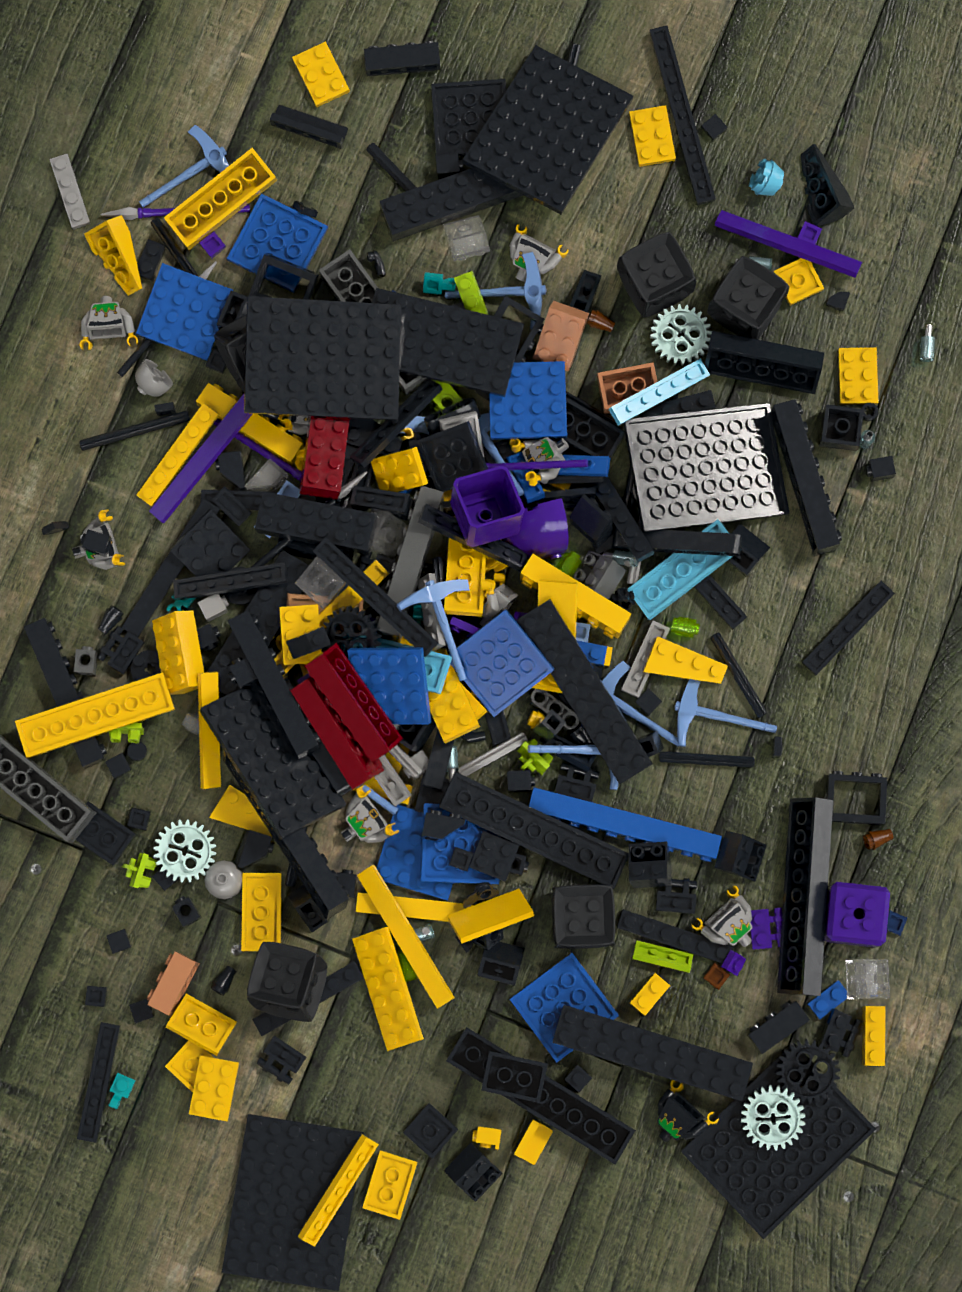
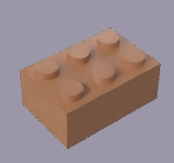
(561, 334)
(624, 383)
(172, 983)

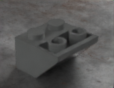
(599, 573)

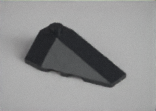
(825, 192)

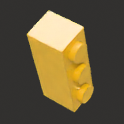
(873, 1036)

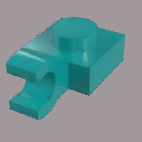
(435, 283)
(121, 1087)

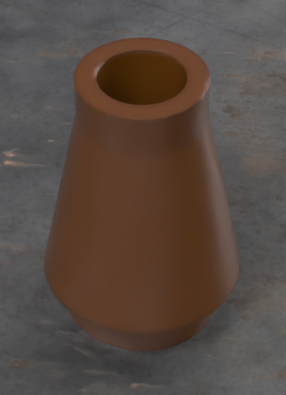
(600, 321)
(875, 839)

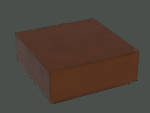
(716, 976)

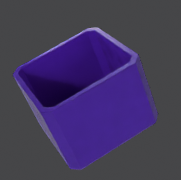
(489, 493)
(841, 923)

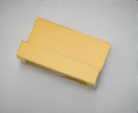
(533, 1142)

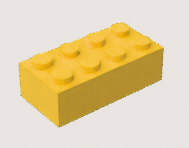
(178, 651)

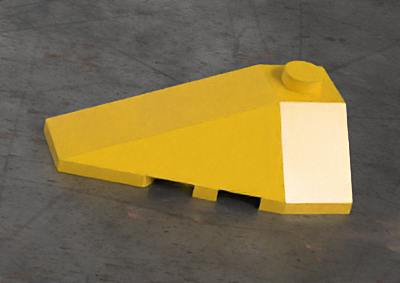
(115, 247)

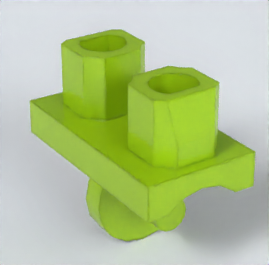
(134, 733)
(534, 761)
(138, 879)

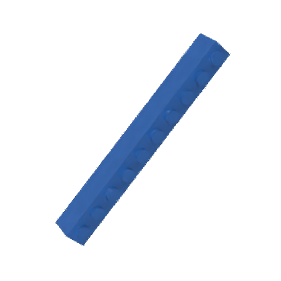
(626, 824)

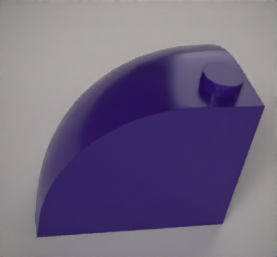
(543, 531)

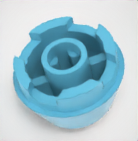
(767, 178)

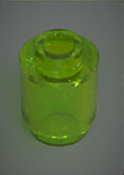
(569, 563)
(685, 627)

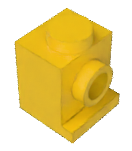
(487, 1137)

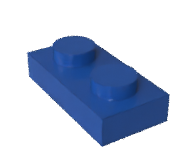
(594, 652)
(829, 999)

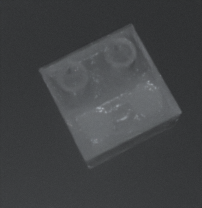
(867, 979)

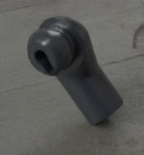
(378, 263)
(474, 736)

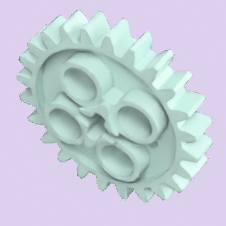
(669, 346)
(190, 834)
(771, 1099)

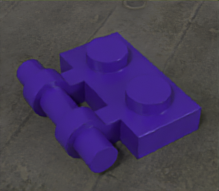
(761, 933)

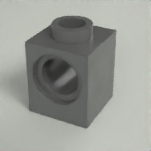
(89, 669)

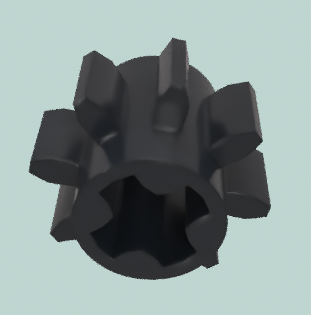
(623, 598)

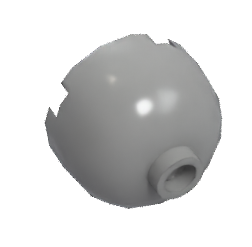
(151, 380)
(223, 879)

